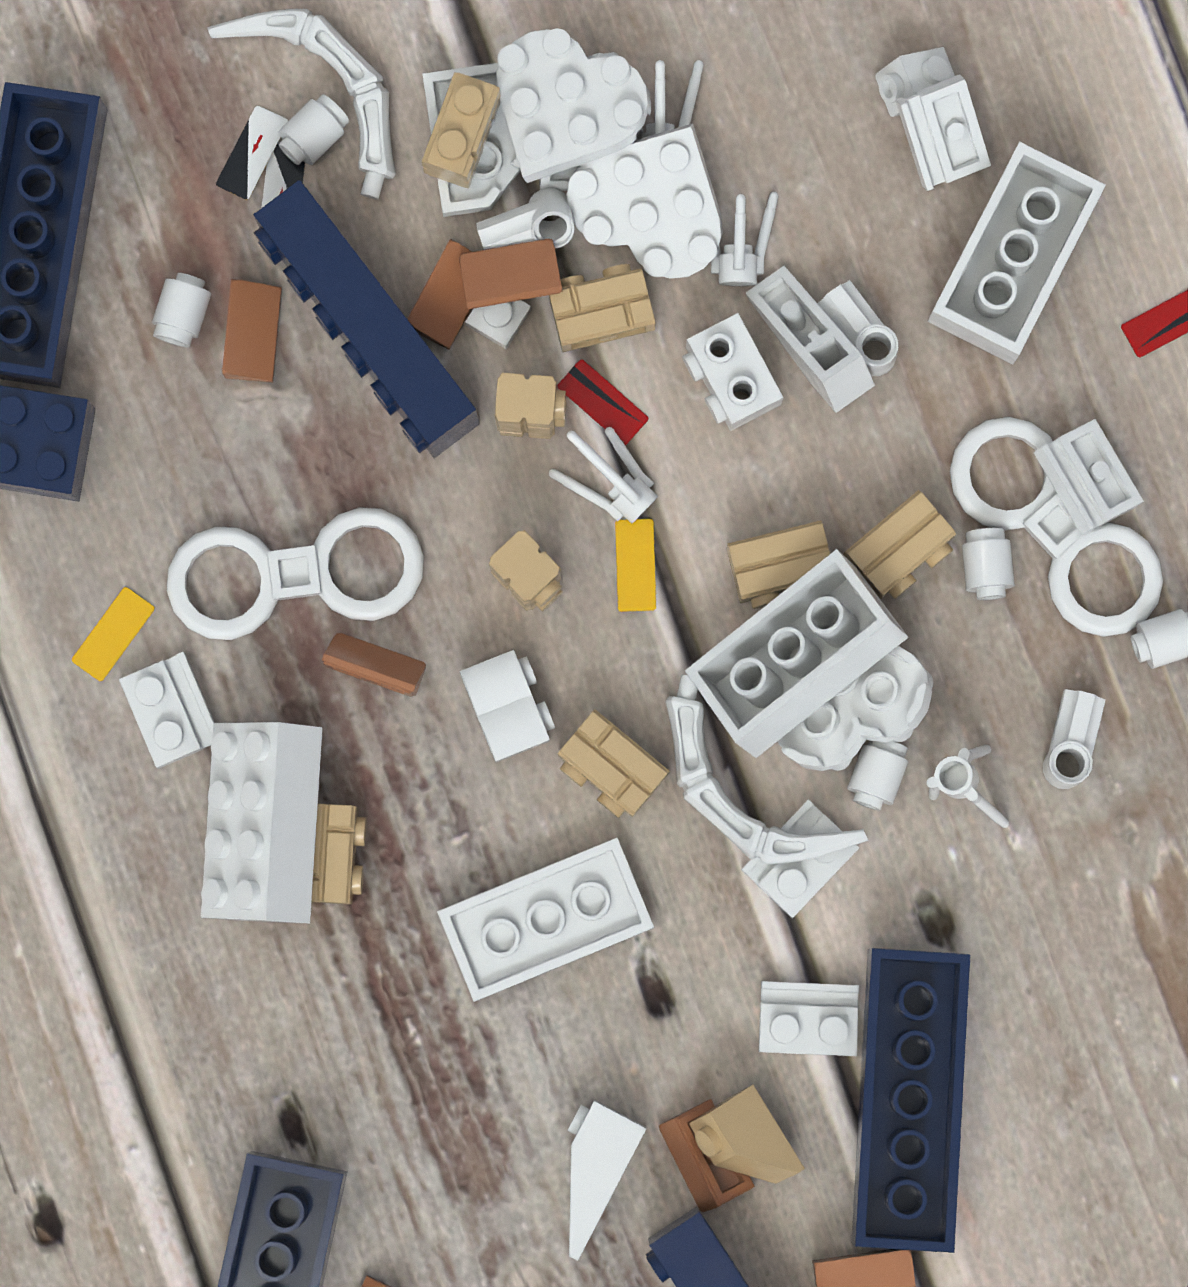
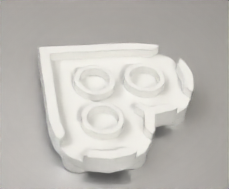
(566, 105)
(653, 201)
(877, 706)

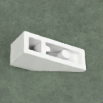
(811, 339)
(598, 1160)

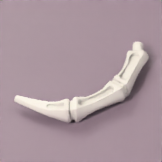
(359, 77)
(707, 796)

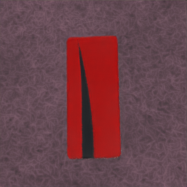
(1158, 325)
(602, 401)

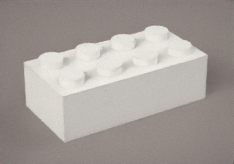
(1016, 253)
(796, 654)
(261, 822)

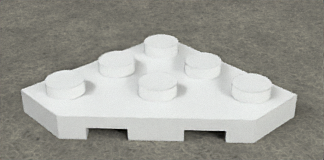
(498, 160)

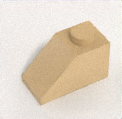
(746, 1138)

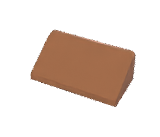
(510, 273)
(442, 303)
(251, 331)
(374, 664)
(708, 1184)
(866, 1269)

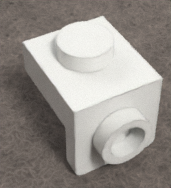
(910, 74)

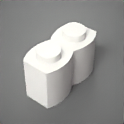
(506, 706)

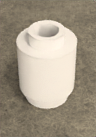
(312, 130)
(181, 310)
(988, 563)
(1162, 639)
(878, 773)

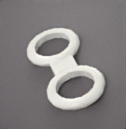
(1055, 531)
(295, 573)

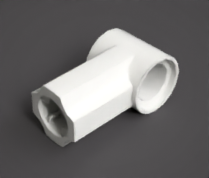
(526, 222)
(860, 325)
(1074, 734)

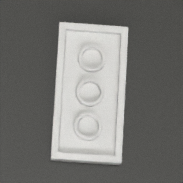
(545, 919)

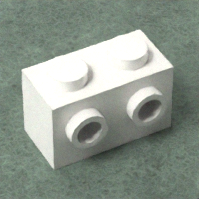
(737, 371)

